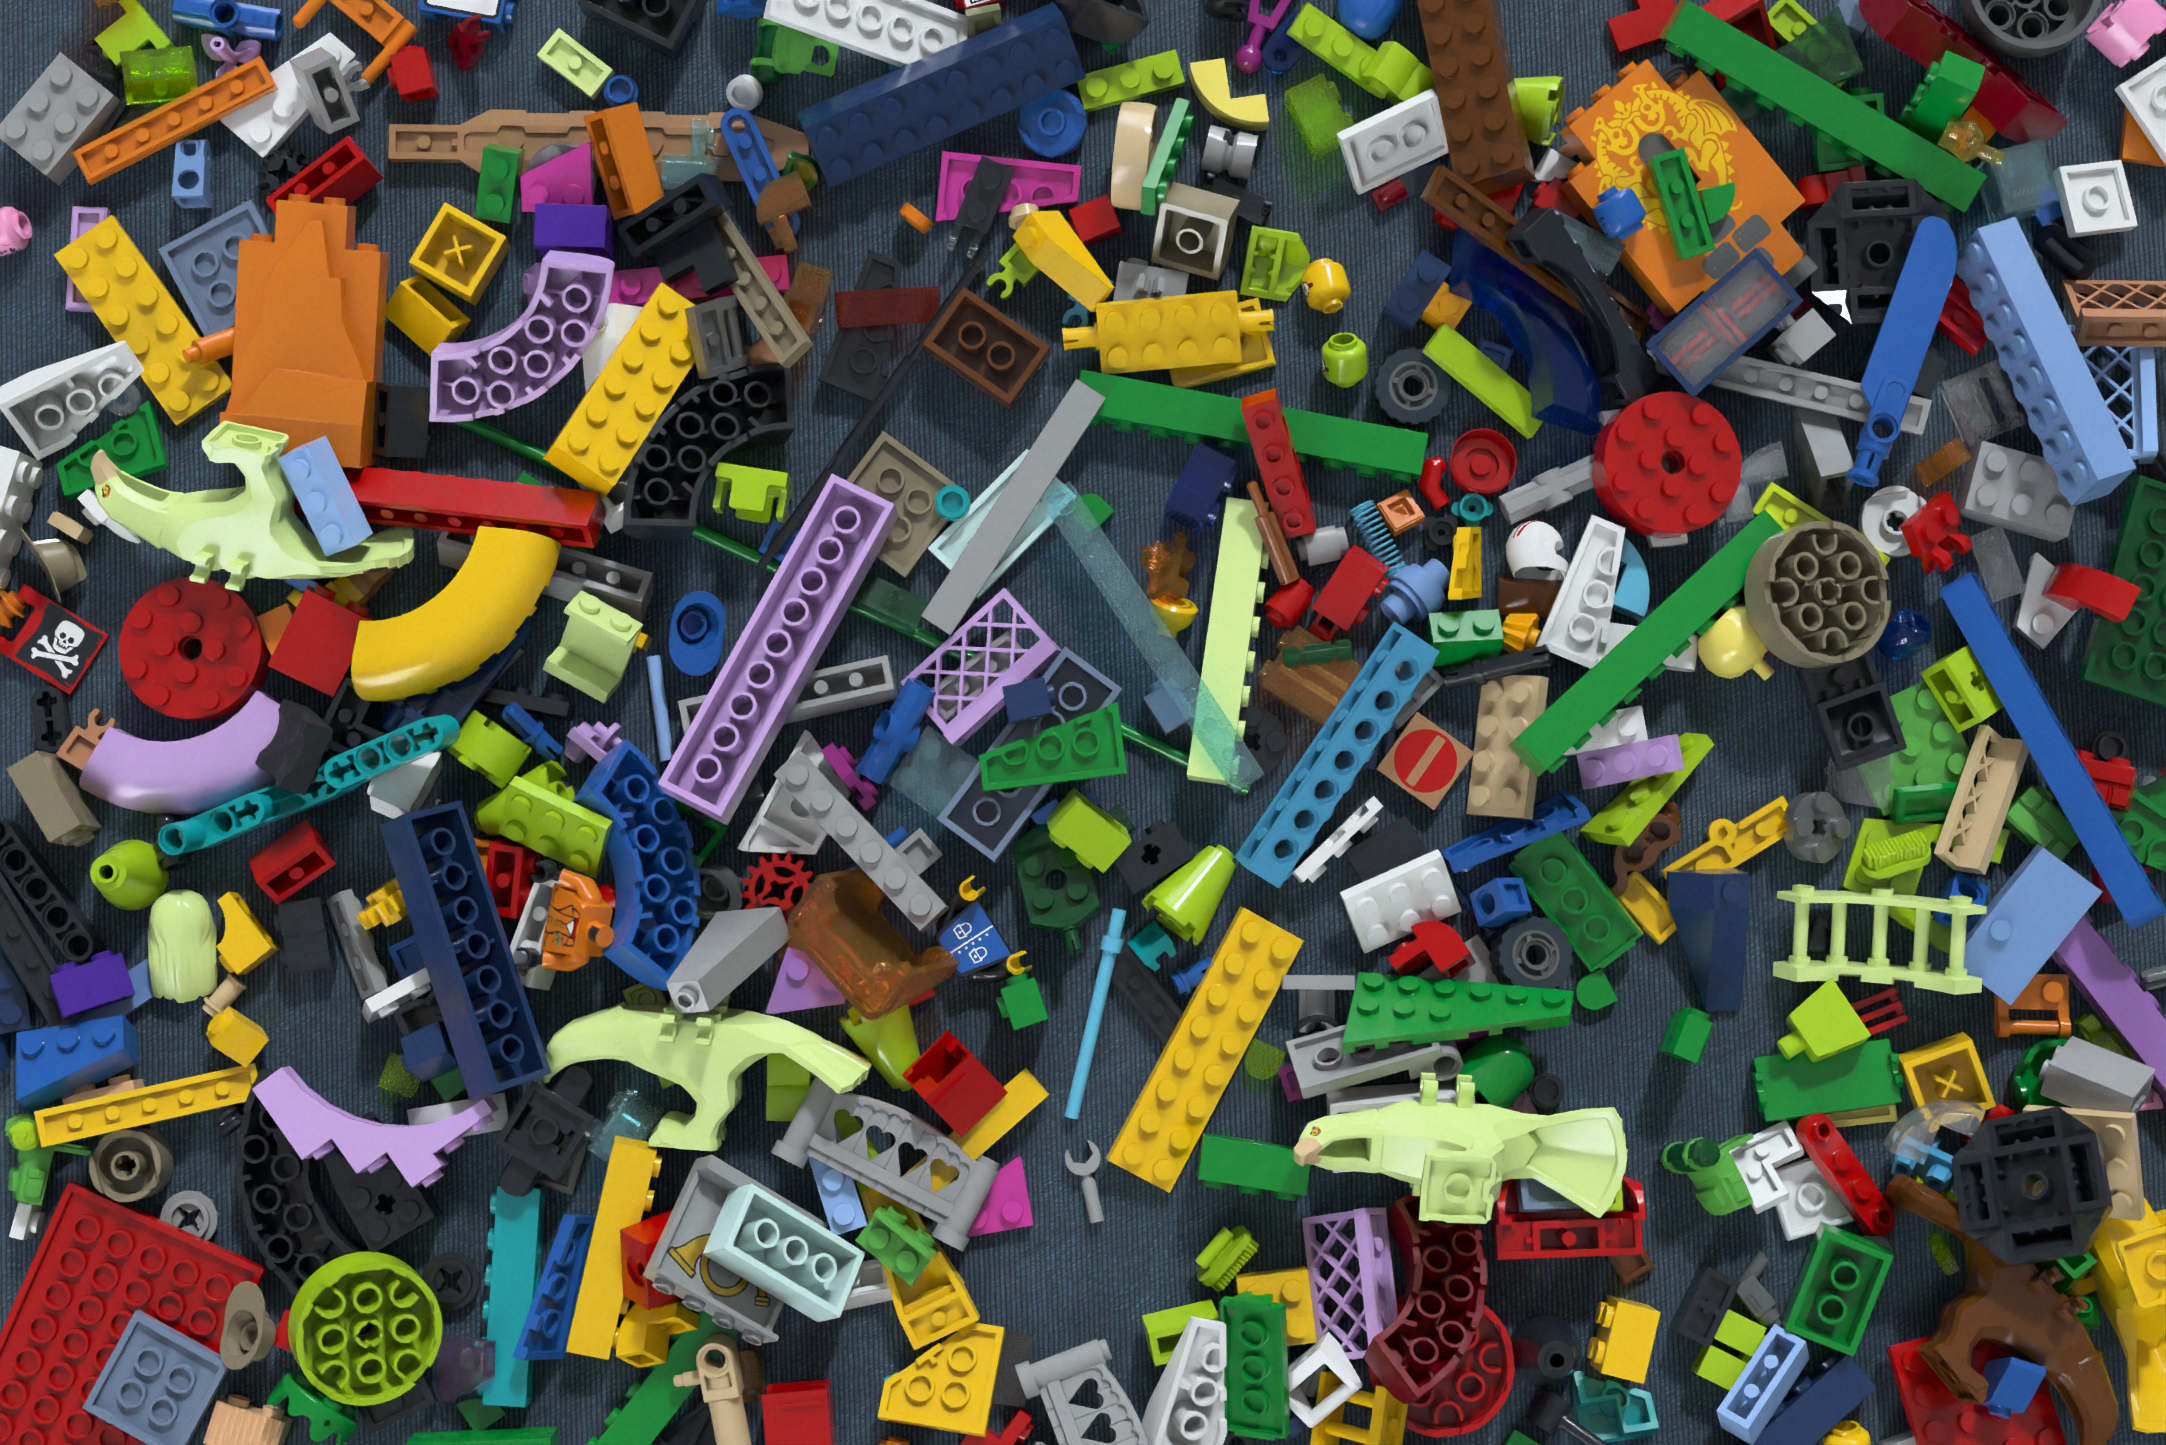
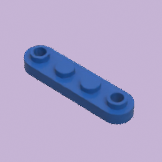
(752, 157)

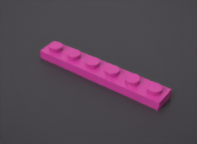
(637, 285)

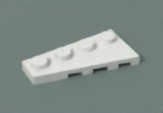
(274, 117)
(1583, 607)

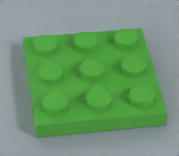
(1933, 748)

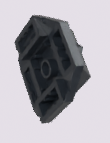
(1841, 236)
(1997, 1180)

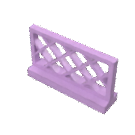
(991, 699)
(1373, 1282)

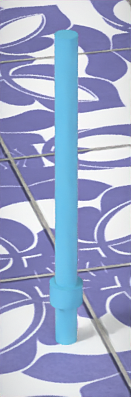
(1111, 945)

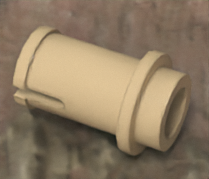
(224, 995)

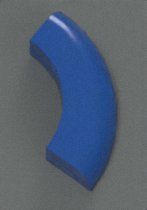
(649, 863)

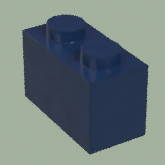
(1416, 291)

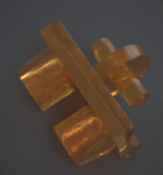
(1164, 564)

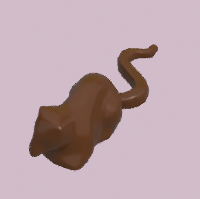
(1643, 852)

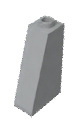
(725, 956)

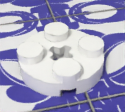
(1877, 510)

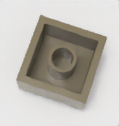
(1195, 231)

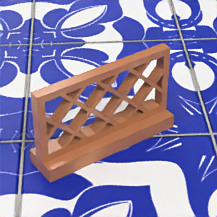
(2123, 322)

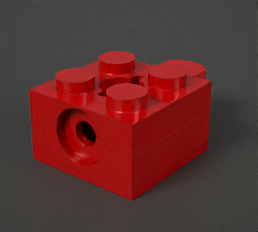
(636, 1250)

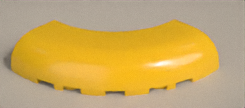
(461, 623)

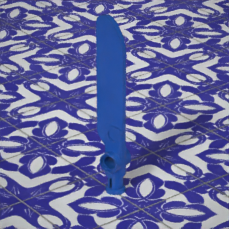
(1904, 342)

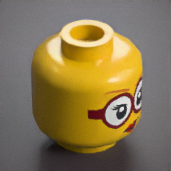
(1325, 285)

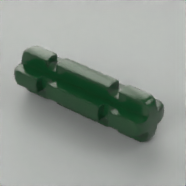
(1317, 653)

